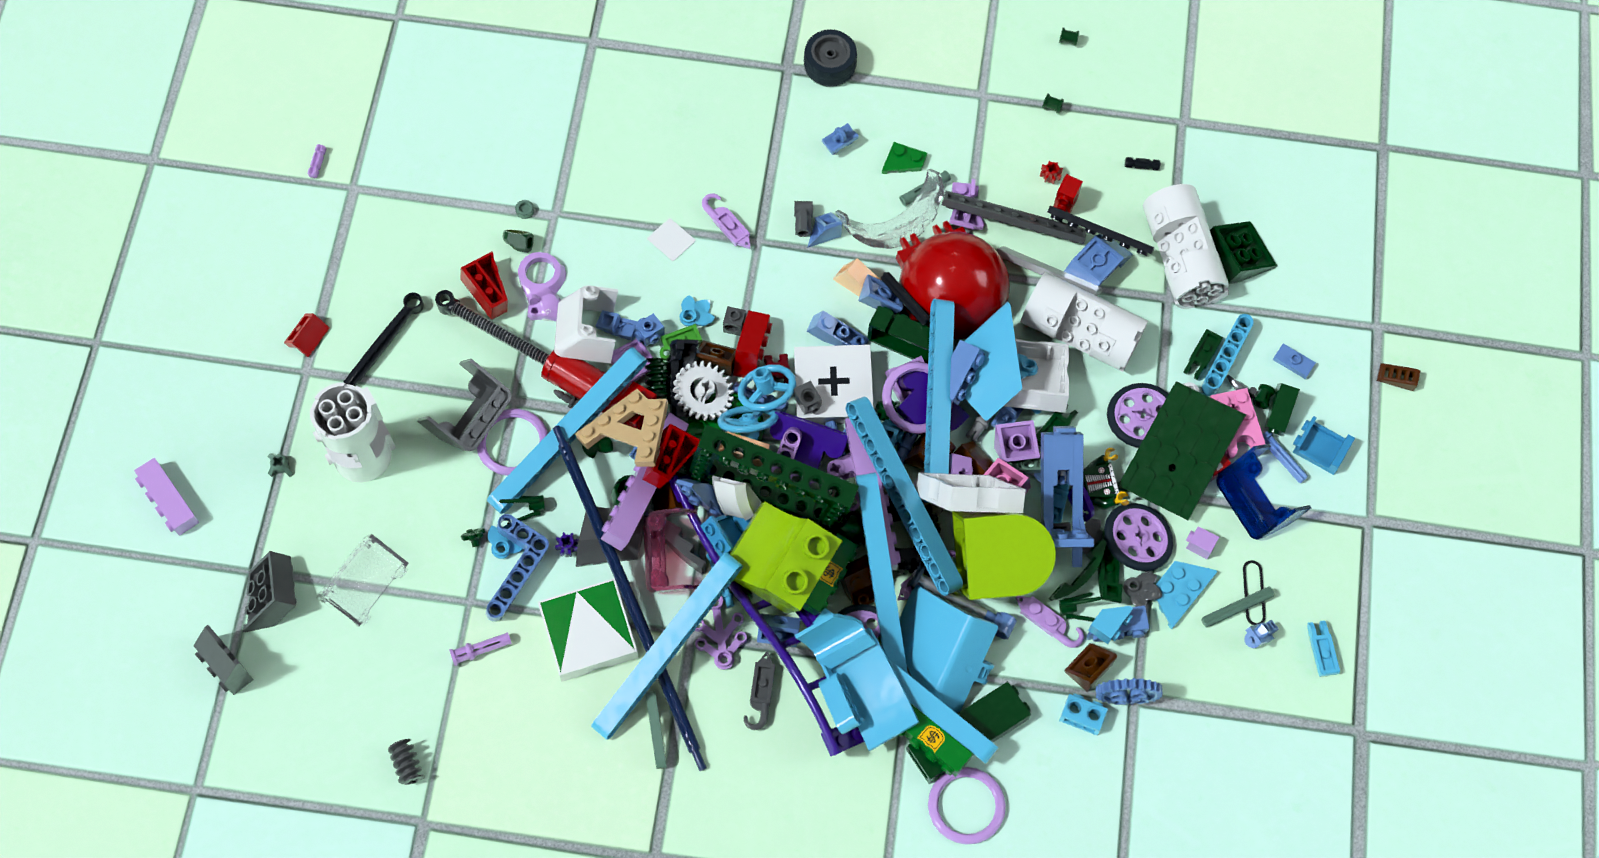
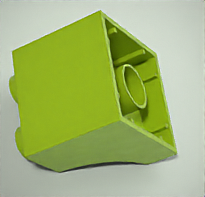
(783, 557)

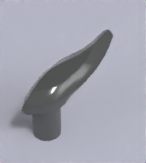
(1239, 385)

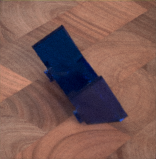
(1249, 500)

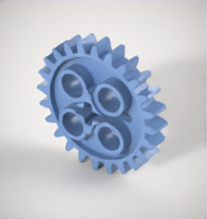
(1140, 691)

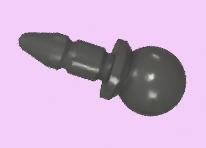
(566, 398)

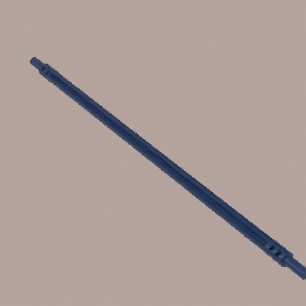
(628, 595)

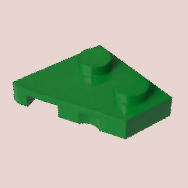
(904, 159)

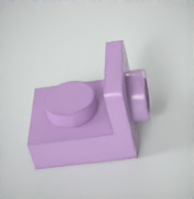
(965, 188)

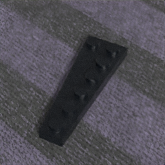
(1092, 228)

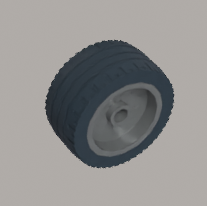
(830, 57)

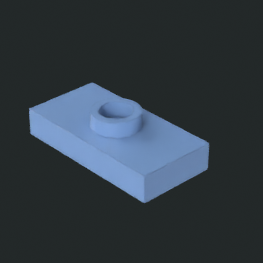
(1294, 361)

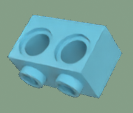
(1081, 720)

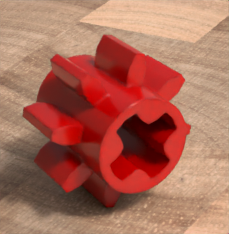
(1051, 172)

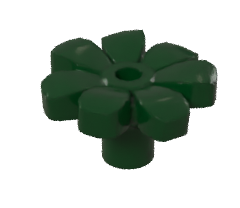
(473, 536)

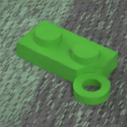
(687, 333)

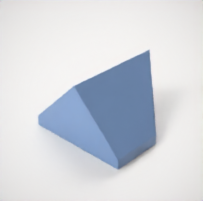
(825, 229)

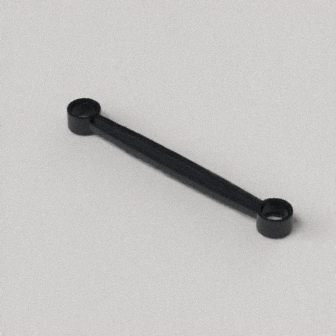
(384, 340)

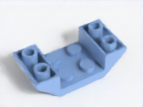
(1098, 260)

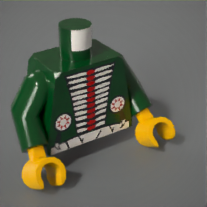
(1101, 482)

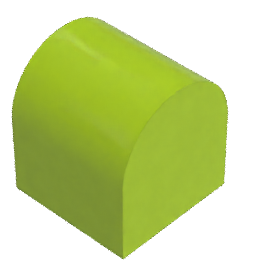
(1001, 553)

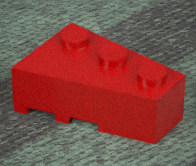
(485, 285)
(752, 343)
(674, 451)

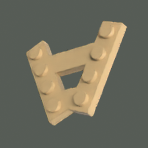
(611, 425)

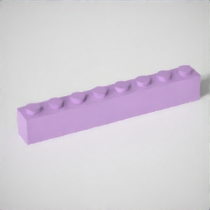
(863, 465)
(632, 501)

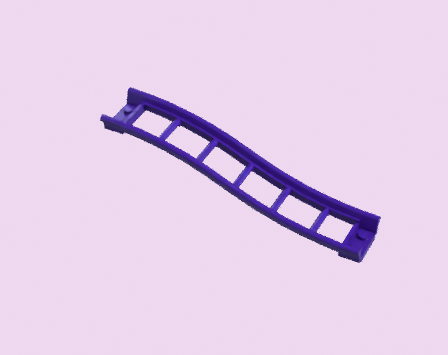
(833, 739)

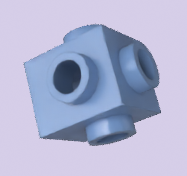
(649, 330)

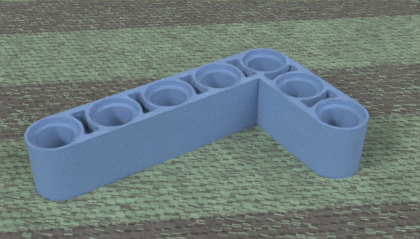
(519, 568)

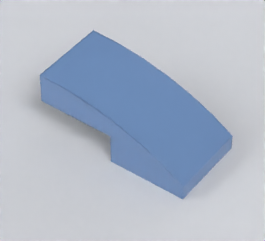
(615, 325)

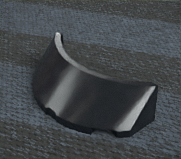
(681, 354)

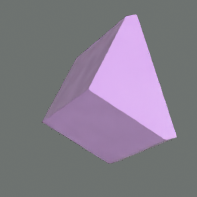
(1016, 441)

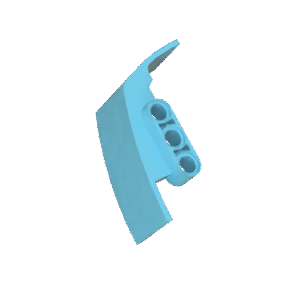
(859, 680)

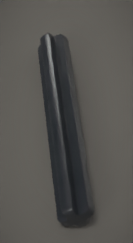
(905, 298)

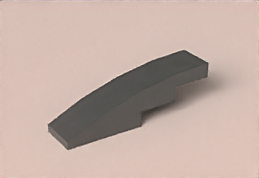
(681, 547)

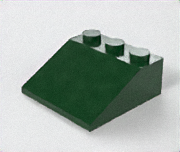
(1241, 251)

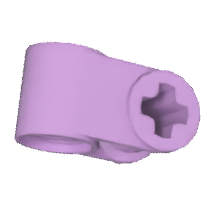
(841, 467)

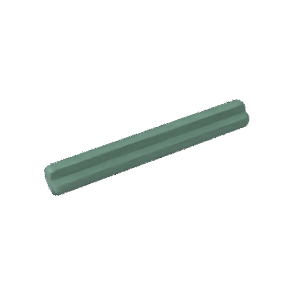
(1237, 607)

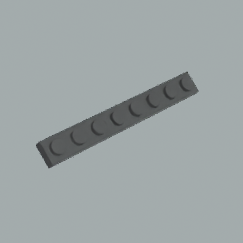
(1012, 216)

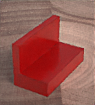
(307, 334)

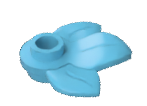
(697, 310)
(1027, 366)
(498, 540)

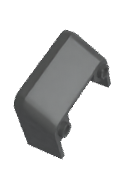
(481, 415)

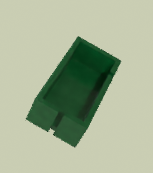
(899, 334)

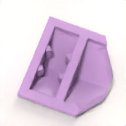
(966, 220)

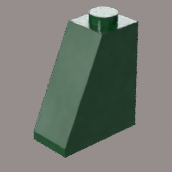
(1281, 408)

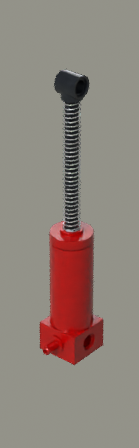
(568, 374)

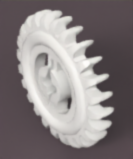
(712, 381)

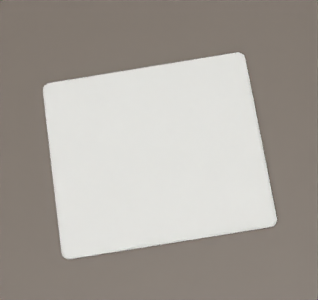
(671, 239)

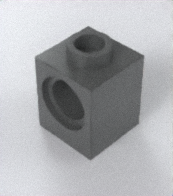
(734, 320)
(807, 390)

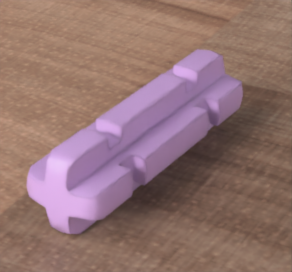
(316, 161)

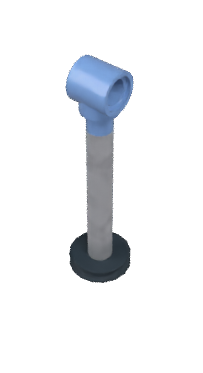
(1003, 620)

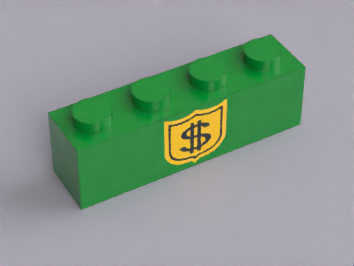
(827, 583)
(937, 744)

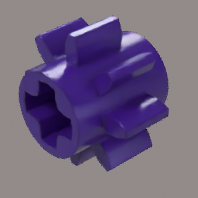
(565, 539)

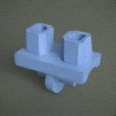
(840, 138)
(1007, 415)
(1260, 634)

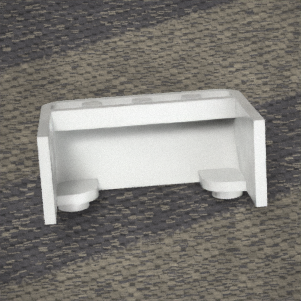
(580, 340)

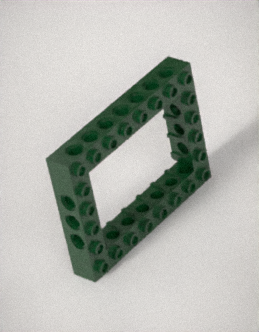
(832, 506)

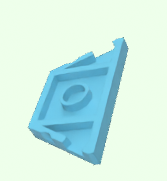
(1180, 588)

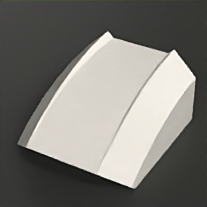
(735, 498)

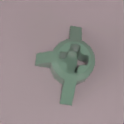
(277, 466)

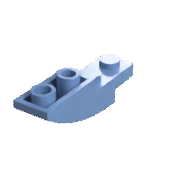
(700, 494)

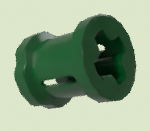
(1069, 36)
(1053, 103)
(1263, 396)

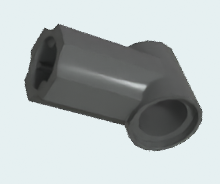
(803, 212)

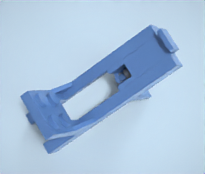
(1064, 465)

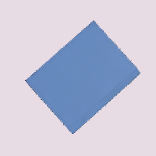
(876, 293)

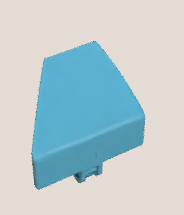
(999, 374)
(945, 646)

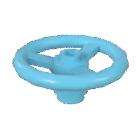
(766, 385)
(748, 423)

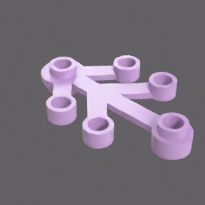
(720, 636)

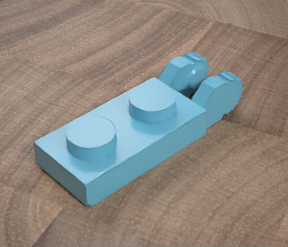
(1323, 650)

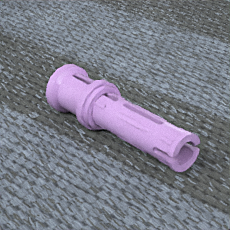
(503, 639)

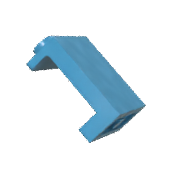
(1322, 446)
(724, 532)

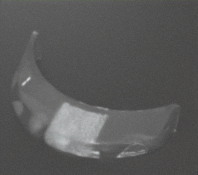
(911, 221)

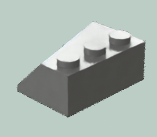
(589, 548)
(270, 591)
(221, 661)

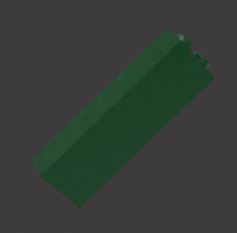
(991, 716)

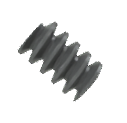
(404, 763)

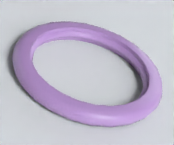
(887, 393)
(520, 413)
(962, 838)

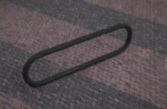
(1245, 590)

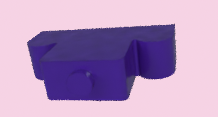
(915, 404)
(815, 439)

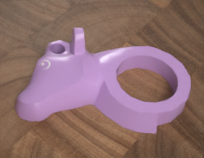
(542, 297)

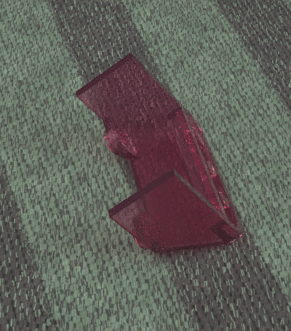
(654, 549)

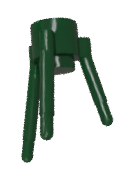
(535, 503)
(1069, 605)

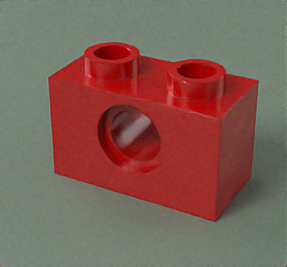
(1068, 193)

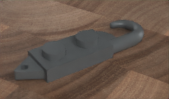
(761, 691)

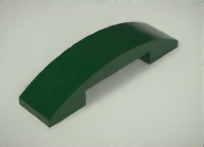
(1095, 555)
(1108, 575)

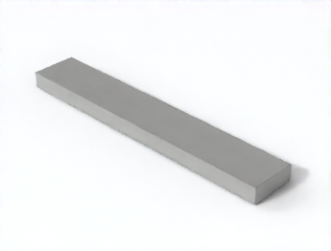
(1040, 267)

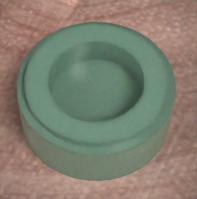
(524, 209)

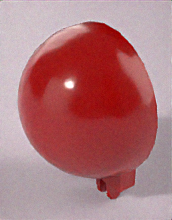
(954, 269)

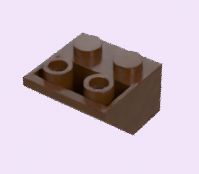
(858, 582)

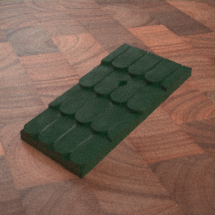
(1194, 437)

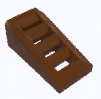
(1399, 370)

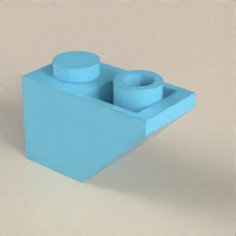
(1059, 501)
(1109, 621)

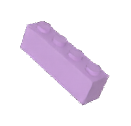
(166, 497)

